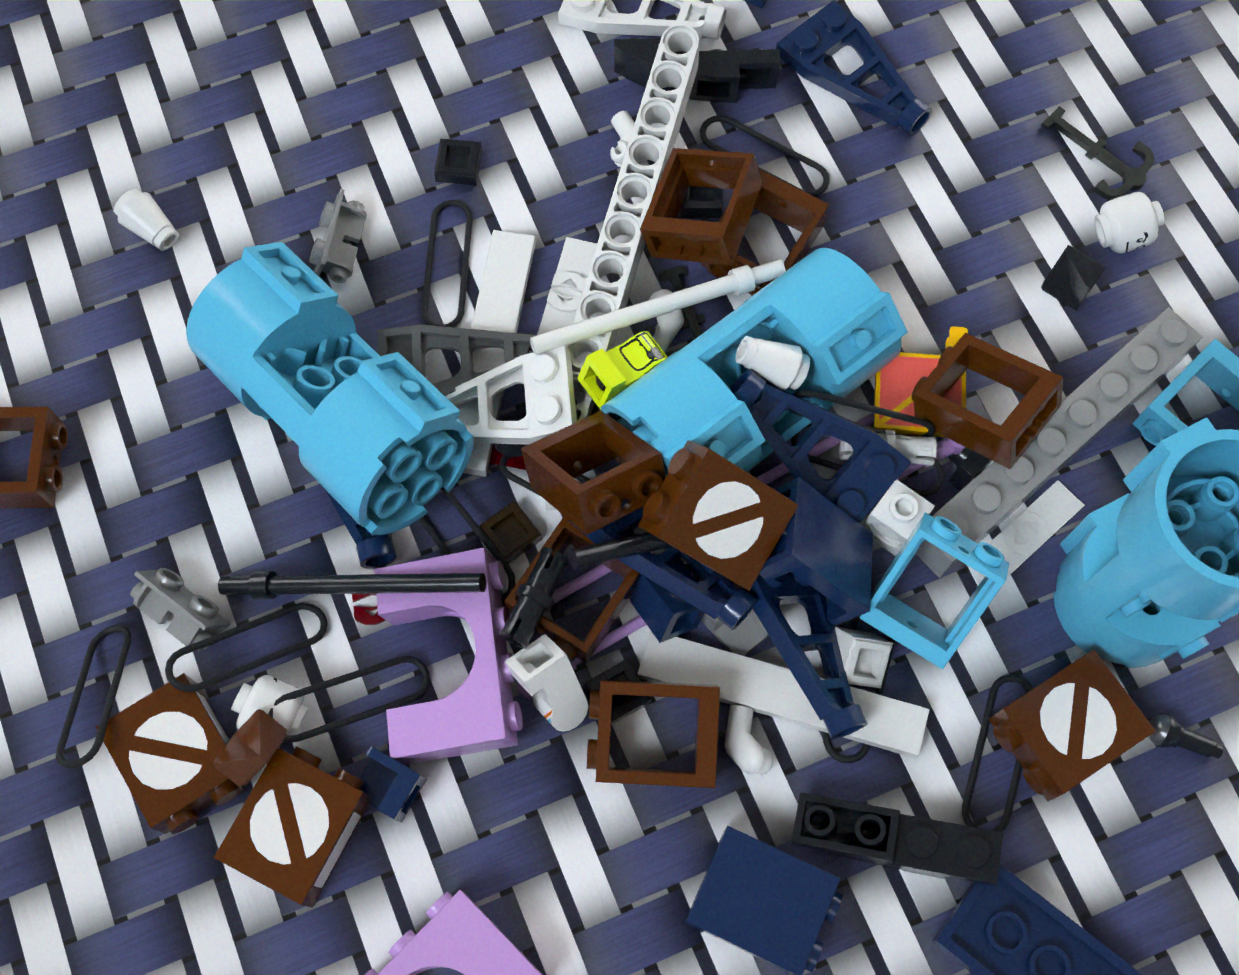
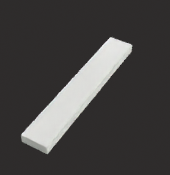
(497, 310)
(776, 693)

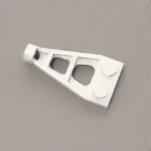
(595, 18)
(547, 398)

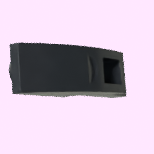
(718, 72)
(897, 839)

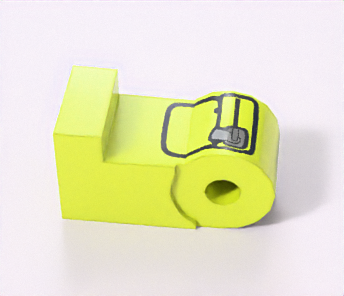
(619, 366)

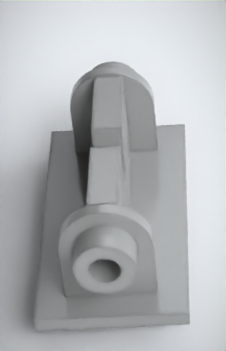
(341, 222)
(164, 594)

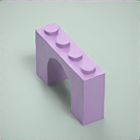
(482, 709)
(457, 939)

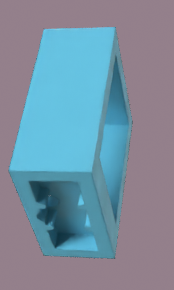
(1214, 367)
(911, 626)

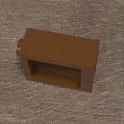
(789, 207)
(696, 239)
(994, 441)
(582, 447)
(44, 472)
(559, 540)
(705, 734)

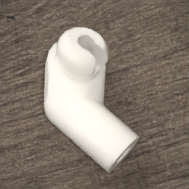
(623, 125)
(668, 324)
(742, 745)

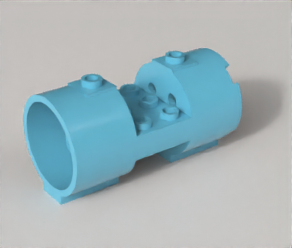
(816, 304)
(361, 419)
(1161, 560)

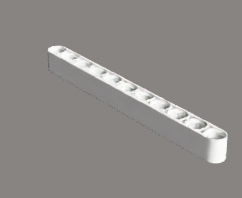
(636, 181)

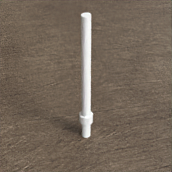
(738, 281)

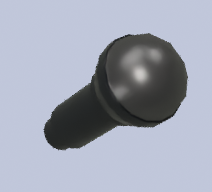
(1173, 734)

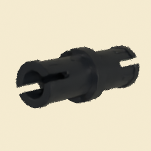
(534, 598)

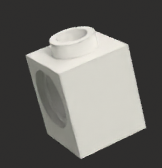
(896, 516)

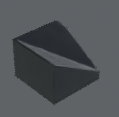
(1072, 277)

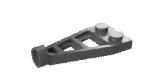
(417, 340)

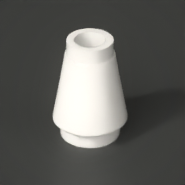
(145, 218)
(775, 362)

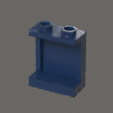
(824, 551)
(765, 902)

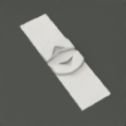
(567, 284)
(1036, 525)

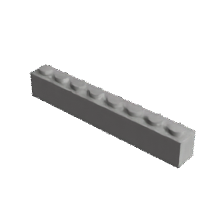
(1075, 425)

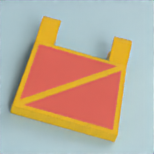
(896, 383)

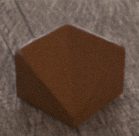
(250, 748)

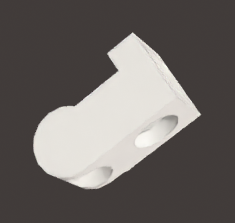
(552, 681)

